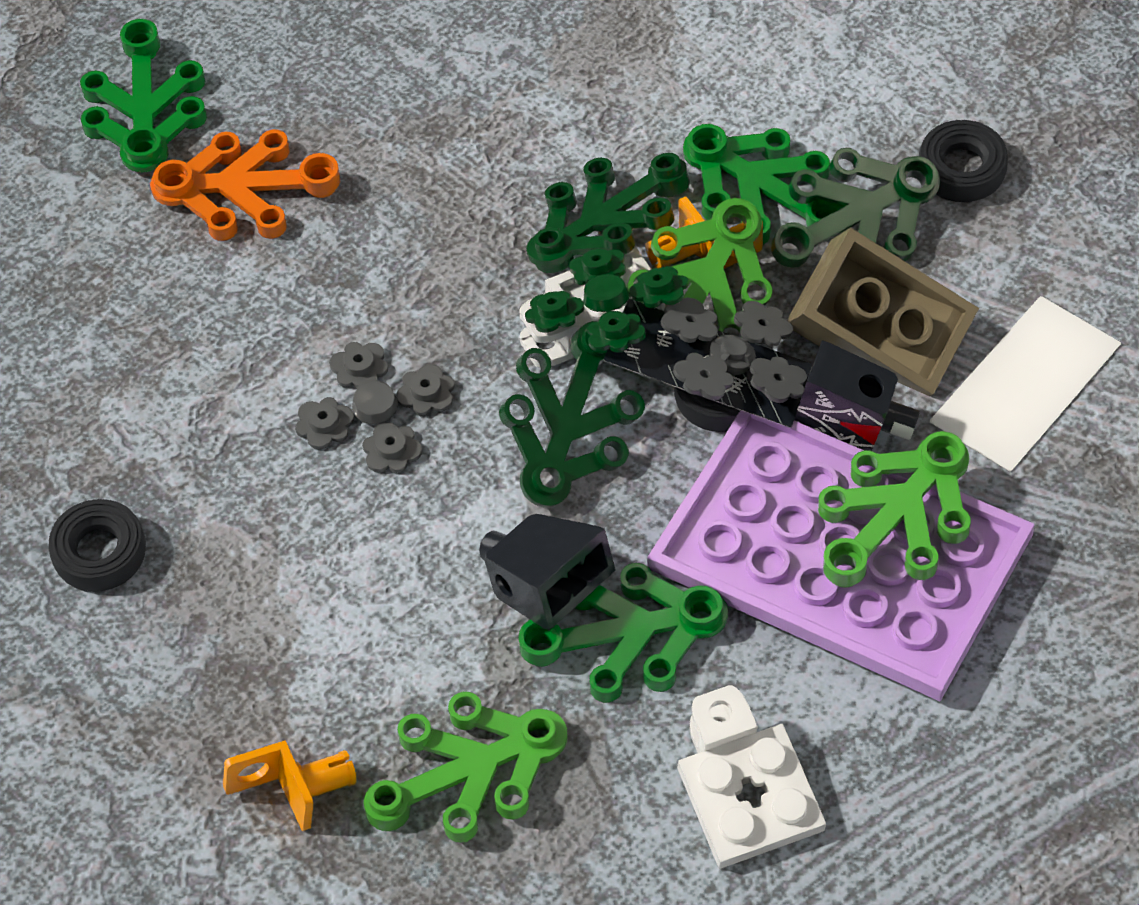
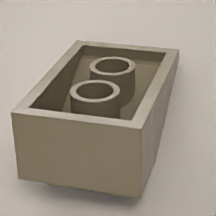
(882, 311)

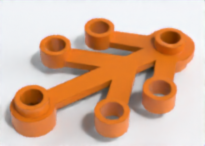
(184, 183)

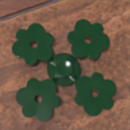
(604, 292)

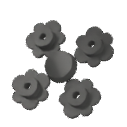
(733, 354)
(374, 404)

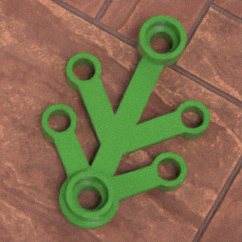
(707, 273)
(897, 504)
(471, 762)

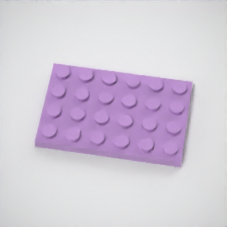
(761, 545)

